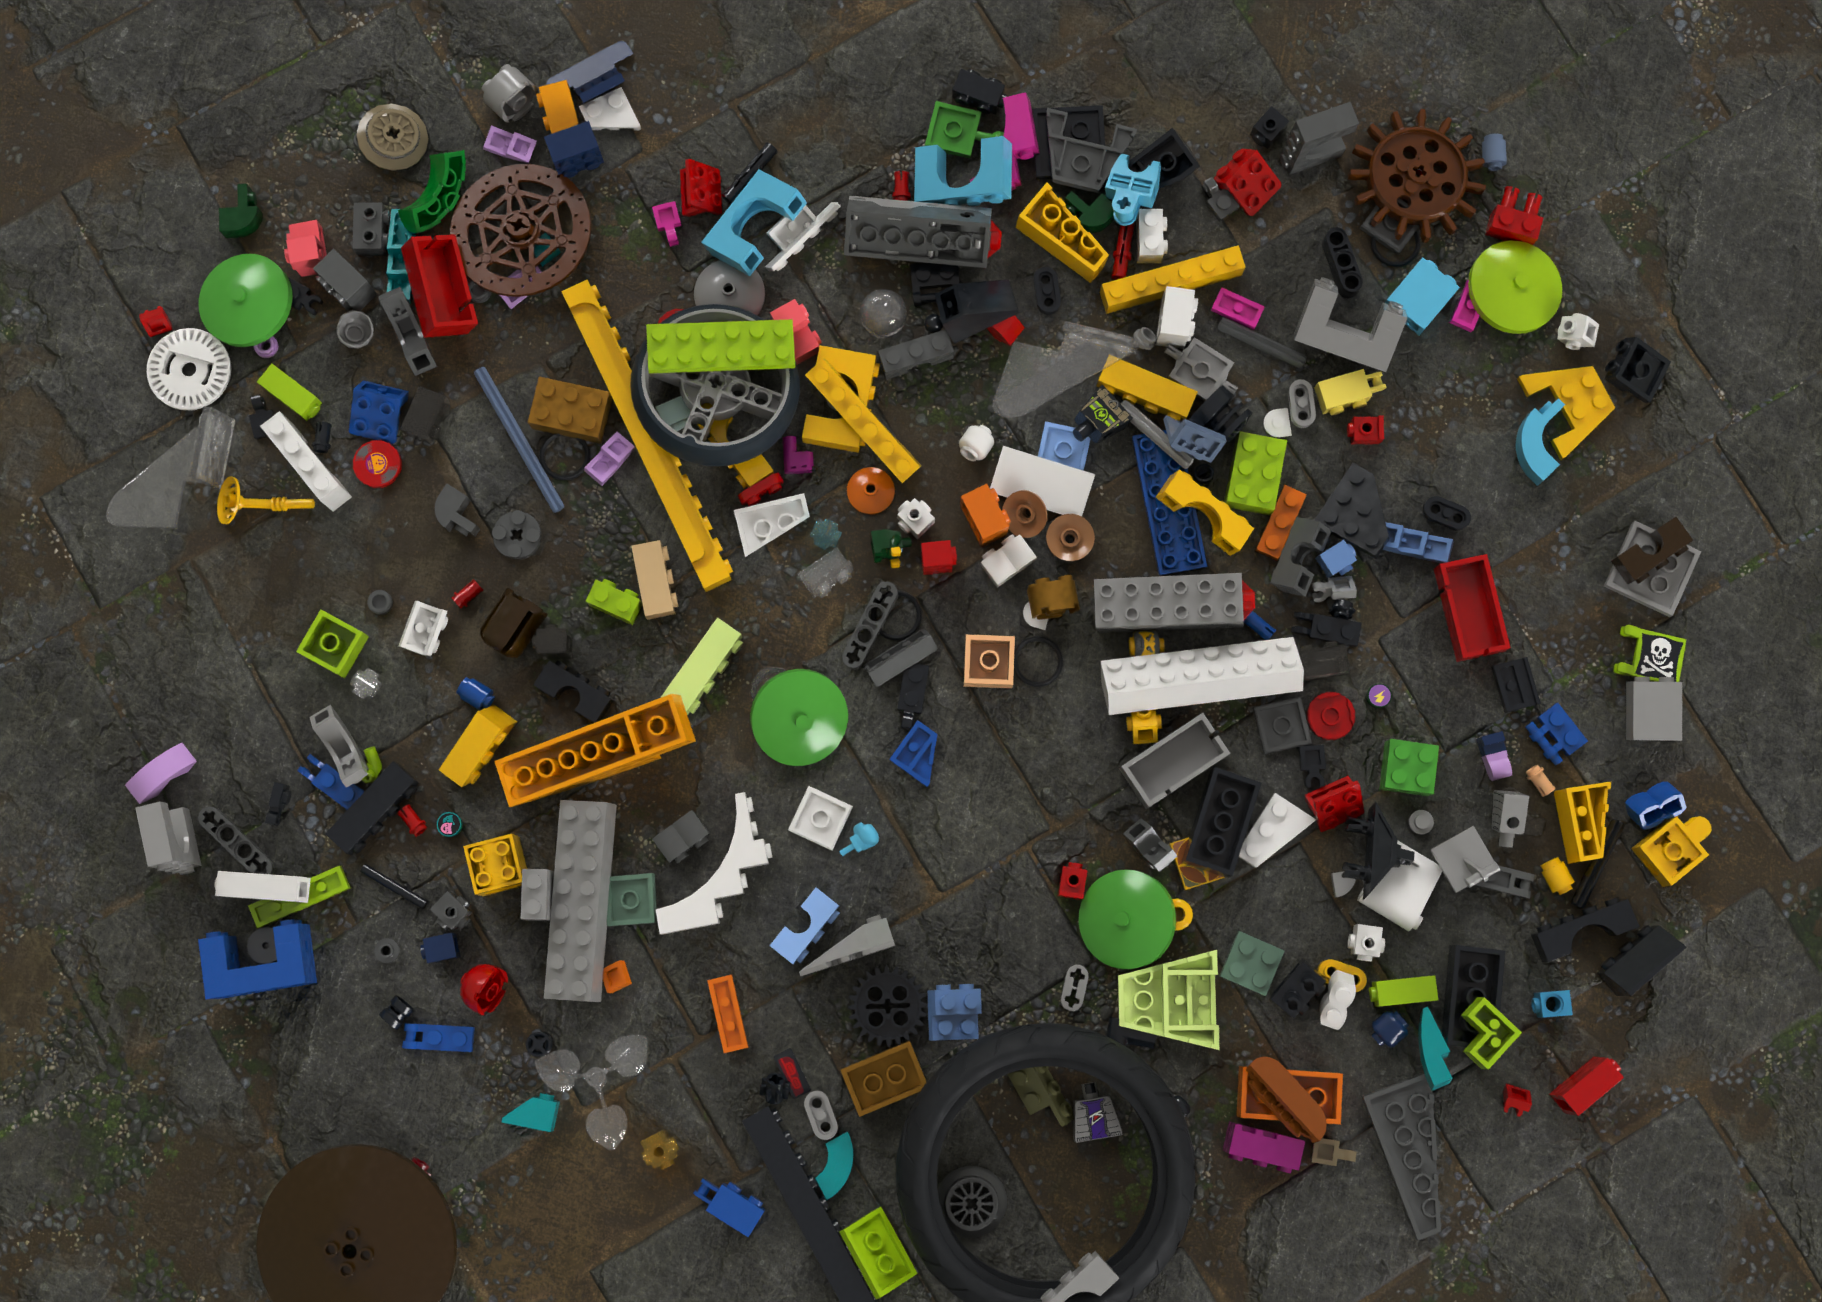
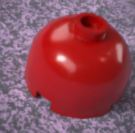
(482, 988)

